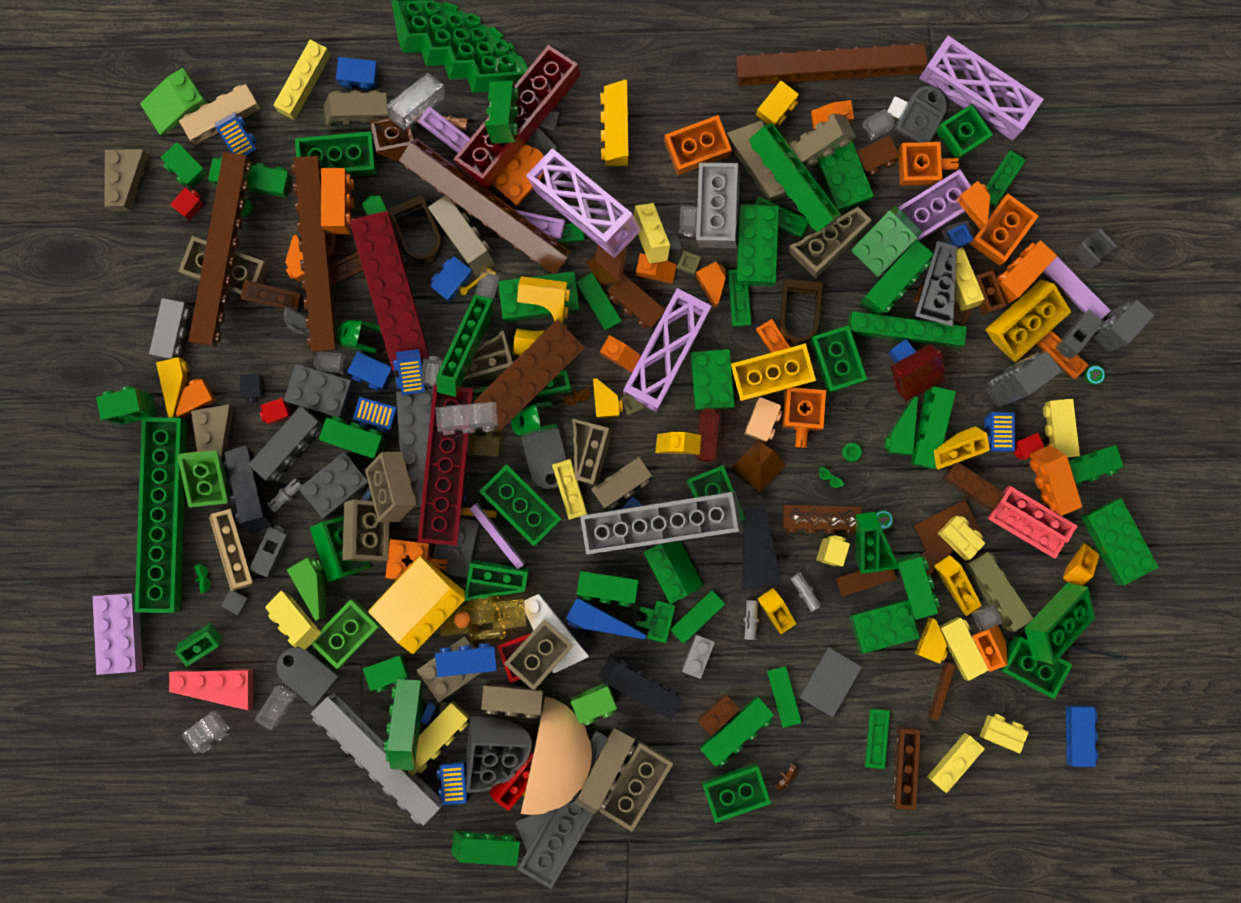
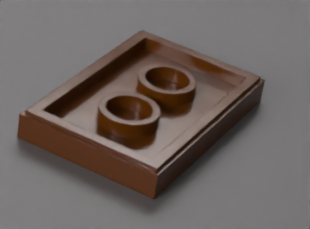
(928, 529)

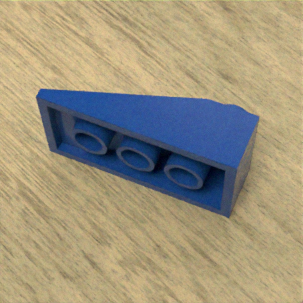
(590, 617)

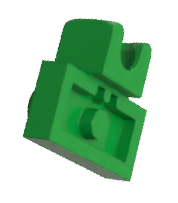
(658, 621)

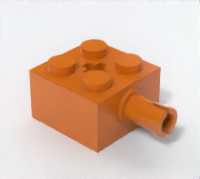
(929, 156)
(803, 422)
(400, 550)

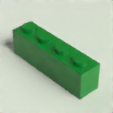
(261, 179)
(736, 732)

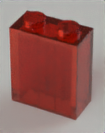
(918, 372)
(708, 429)

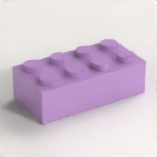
(937, 204)
(117, 634)

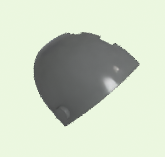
(494, 752)

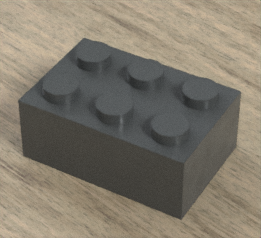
(1122, 325)
(319, 391)
(334, 485)

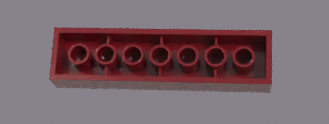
(539, 93)
(389, 284)
(444, 476)

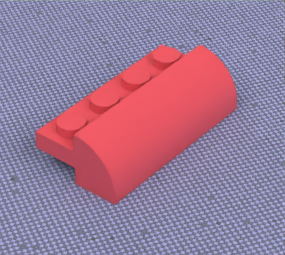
(1032, 522)

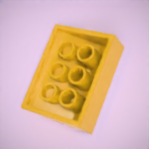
(417, 604)

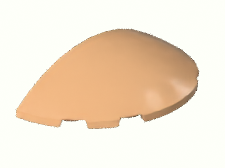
(559, 760)

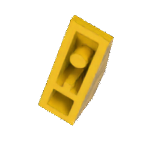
(173, 381)
(678, 443)
(961, 447)
(958, 585)

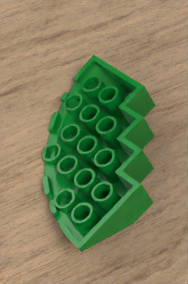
(457, 42)

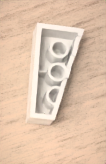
(536, 611)

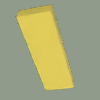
(569, 489)

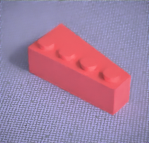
(224, 687)

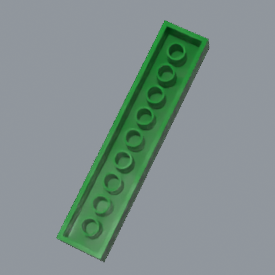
(160, 516)

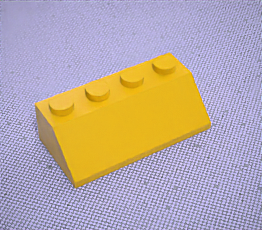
(616, 124)
(1028, 320)
(773, 372)

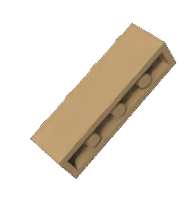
(201, 123)
(230, 550)

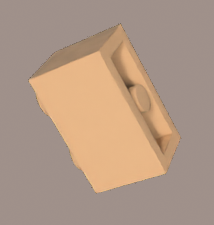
(763, 419)

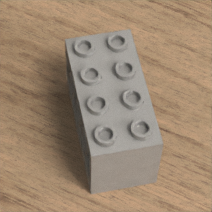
(718, 205)

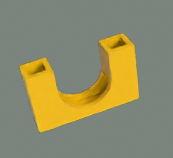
(541, 292)

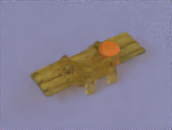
(482, 611)

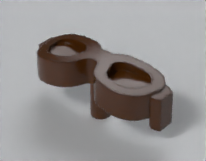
(581, 396)
(785, 782)

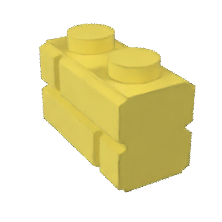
(962, 537)
(1003, 733)

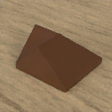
(390, 138)
(607, 268)
(759, 466)

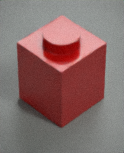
(187, 203)
(275, 411)
(1027, 445)

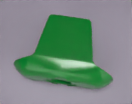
(351, 337)
(531, 420)

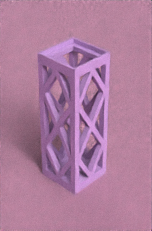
(988, 77)
(622, 224)
(689, 306)

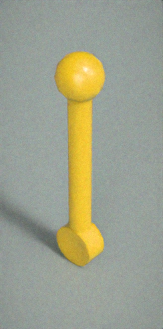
(464, 291)

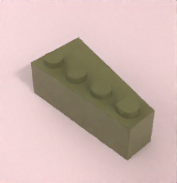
(998, 591)

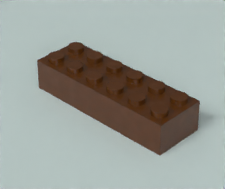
(531, 371)

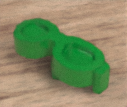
(834, 482)
(204, 583)

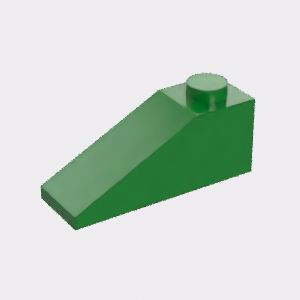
(902, 435)

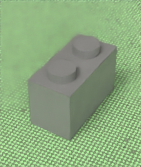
(697, 656)

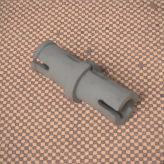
(285, 494)
(805, 591)
(751, 619)

